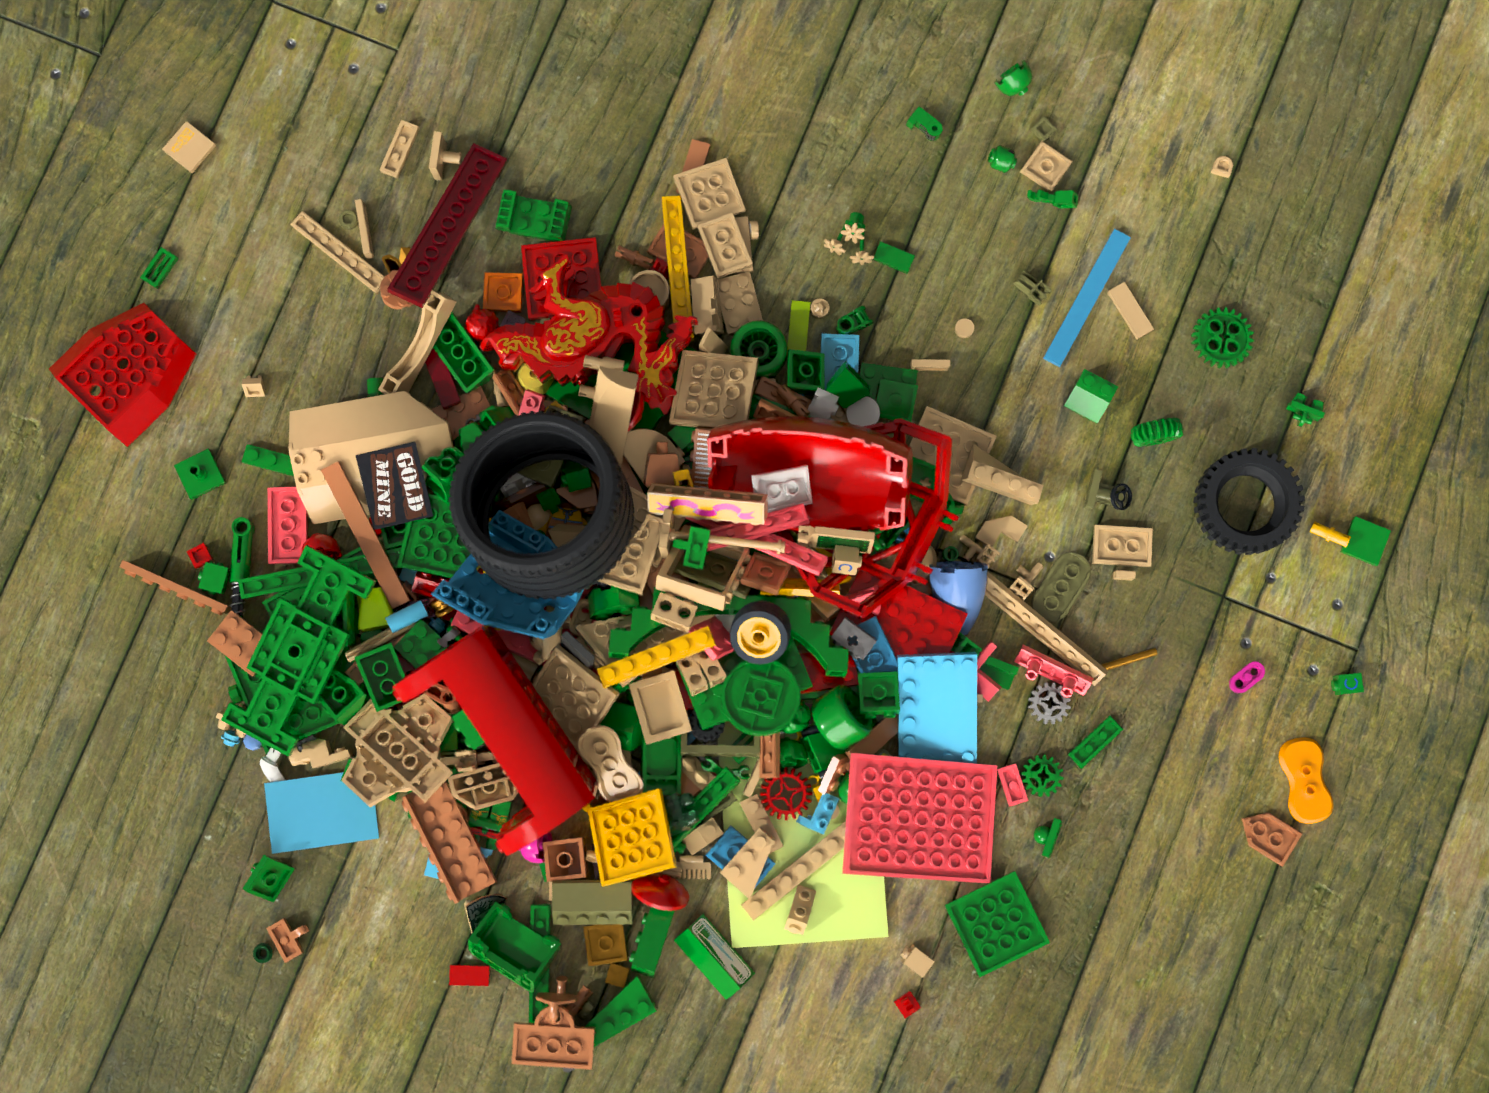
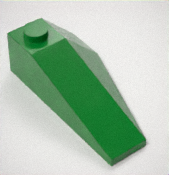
(341, 697)

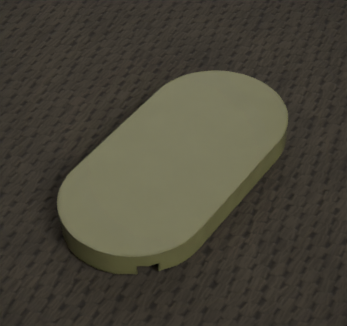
(1061, 586)

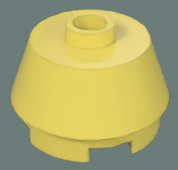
(529, 381)

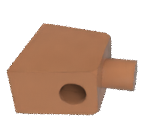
(661, 466)

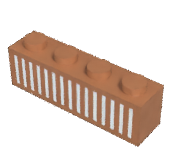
(700, 471)

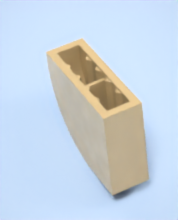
(640, 443)

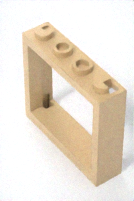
(698, 593)

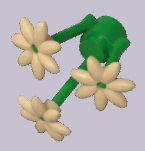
(853, 229)

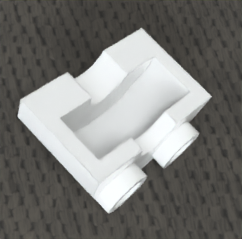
(823, 405)

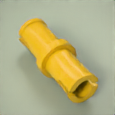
(1330, 534)

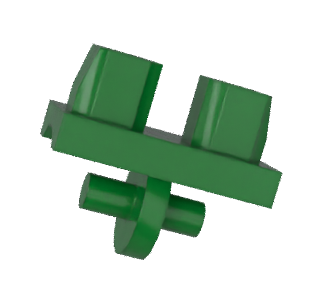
(1304, 413)

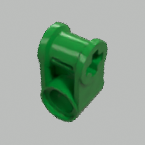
(856, 320)

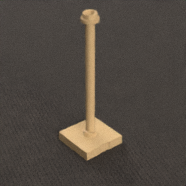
(668, 535)

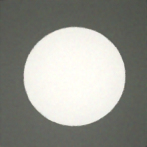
(863, 412)

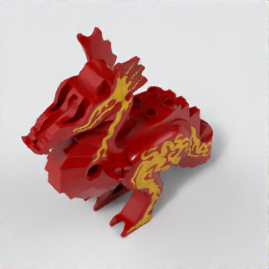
(596, 329)

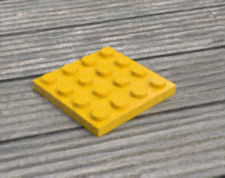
(632, 837)

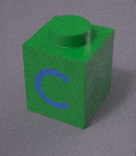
(1347, 684)

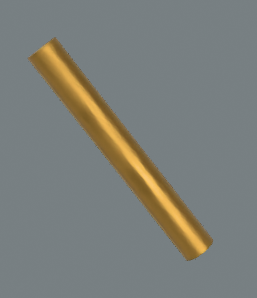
(1130, 659)

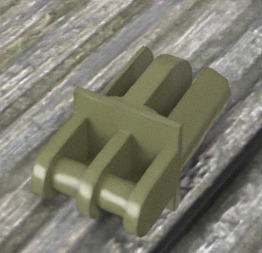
(1029, 284)

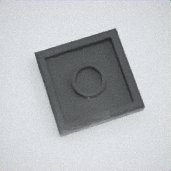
(577, 650)

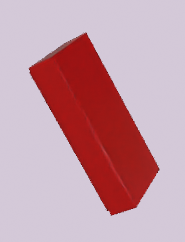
(469, 975)

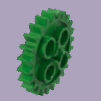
(1239, 340)

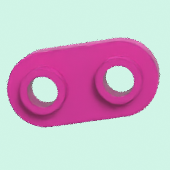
(1246, 678)

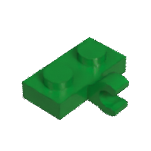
(695, 547)

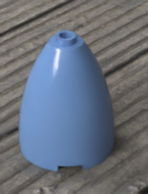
(960, 587)

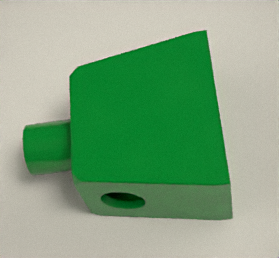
(848, 385)

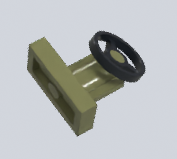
(1105, 493)

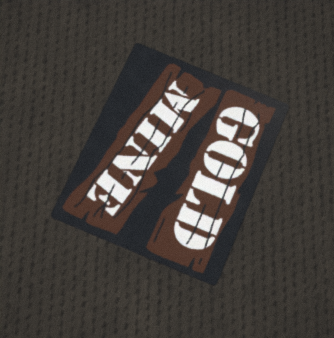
(394, 485)

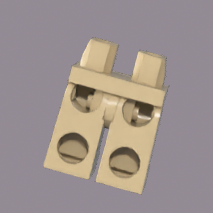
(691, 671)

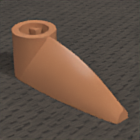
(443, 696)

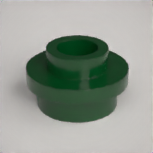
(258, 957)

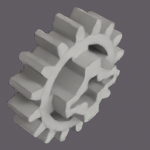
(1047, 712)

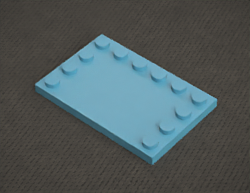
(938, 706)

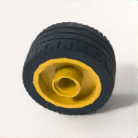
(760, 632)

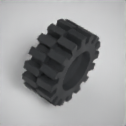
(705, 735)

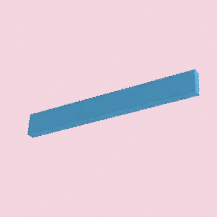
(1086, 298)

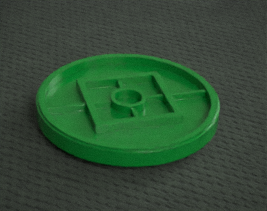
(760, 697)

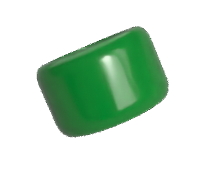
(764, 337)
(839, 717)

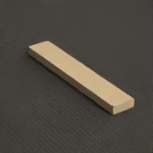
(338, 251)

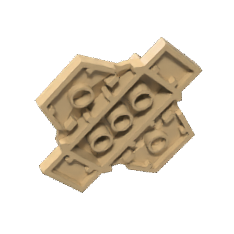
(398, 750)

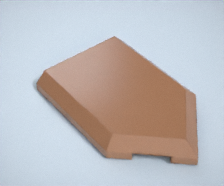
(1271, 836)

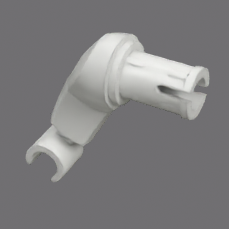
(270, 766)

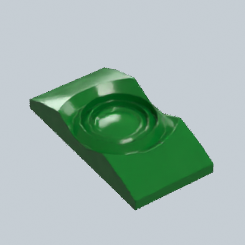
(661, 765)

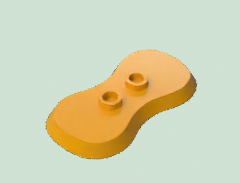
(1308, 795)

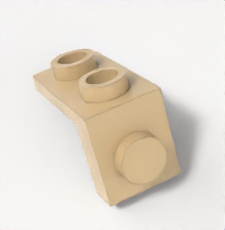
(800, 910)

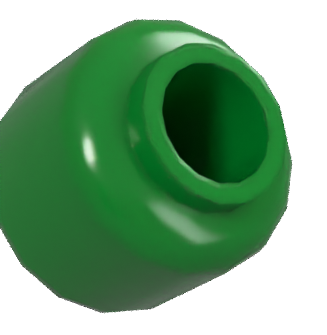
(1002, 159)

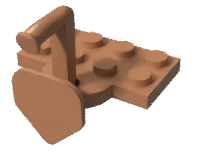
(551, 1040)

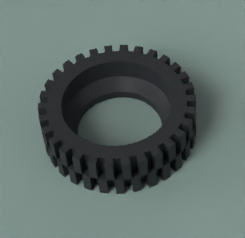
(1274, 476)

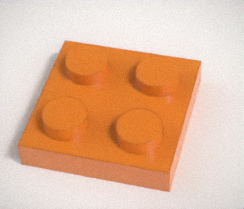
(503, 291)

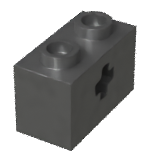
(849, 628)

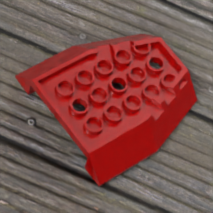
(133, 395)

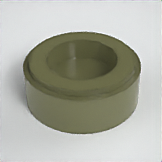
(348, 219)

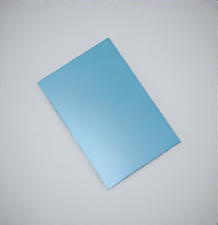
(316, 814)

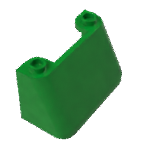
(513, 947)

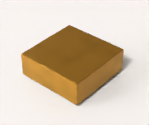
(617, 975)

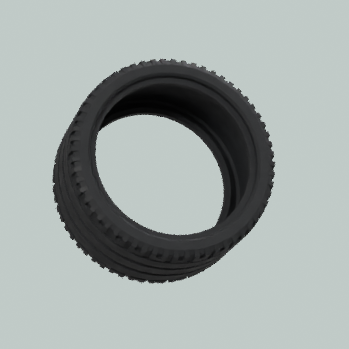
(503, 453)

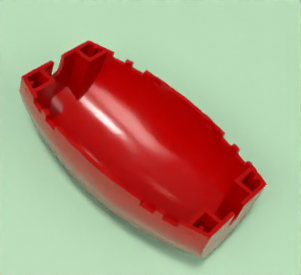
(854, 472)

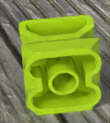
(373, 611)

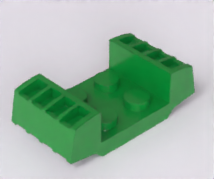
(533, 217)

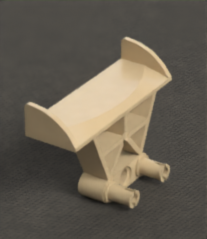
(611, 402)

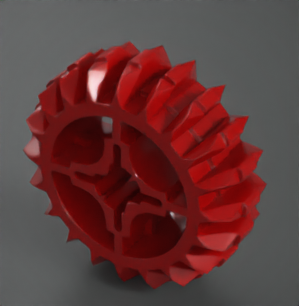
(791, 810)

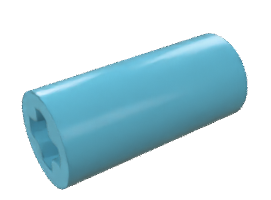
(406, 616)

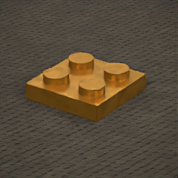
(605, 944)

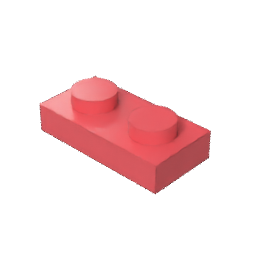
(1012, 785)

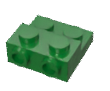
(878, 694)

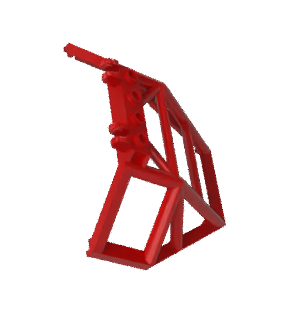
(917, 541)

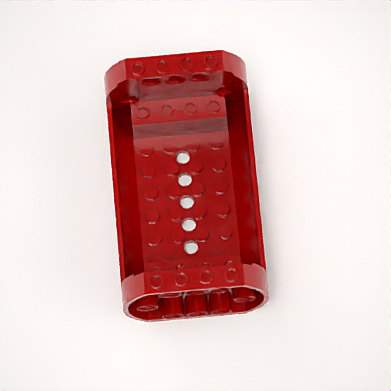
(515, 729)

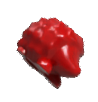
(481, 323)

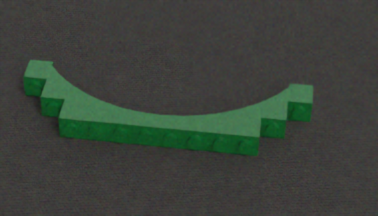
(811, 635)

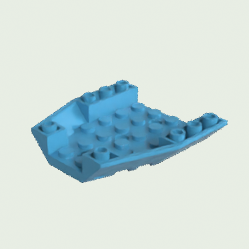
(498, 607)

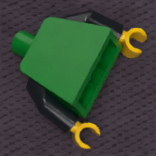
(818, 751)

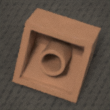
(582, 500)
(565, 859)

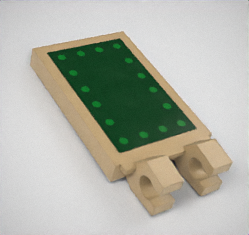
(829, 537)

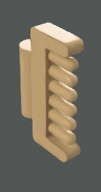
(695, 863)

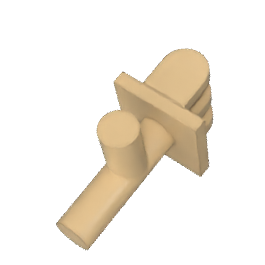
(975, 548)
(1022, 586)

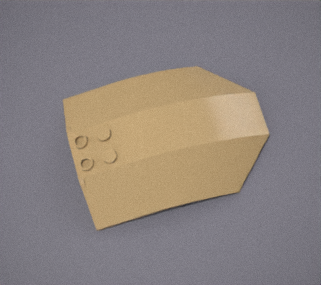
(355, 427)

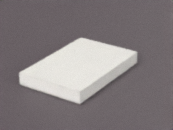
(784, 487)

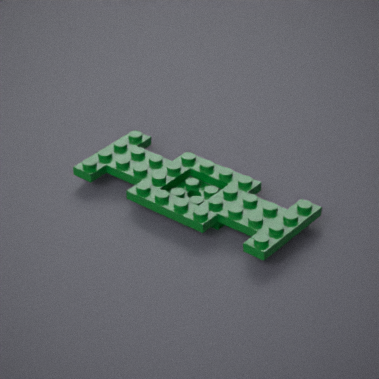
(304, 627)

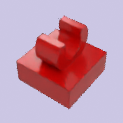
(661, 267)
(907, 1004)

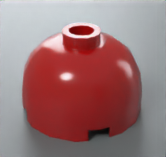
(324, 544)

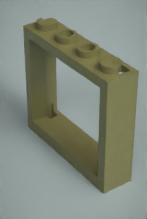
(719, 750)

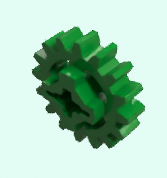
(1049, 776)

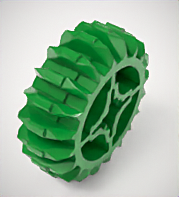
(1157, 432)

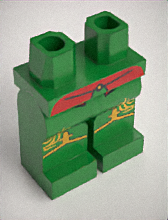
(487, 826)

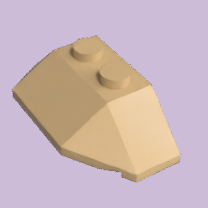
(482, 787)

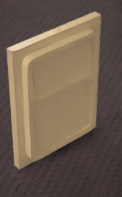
(660, 707)

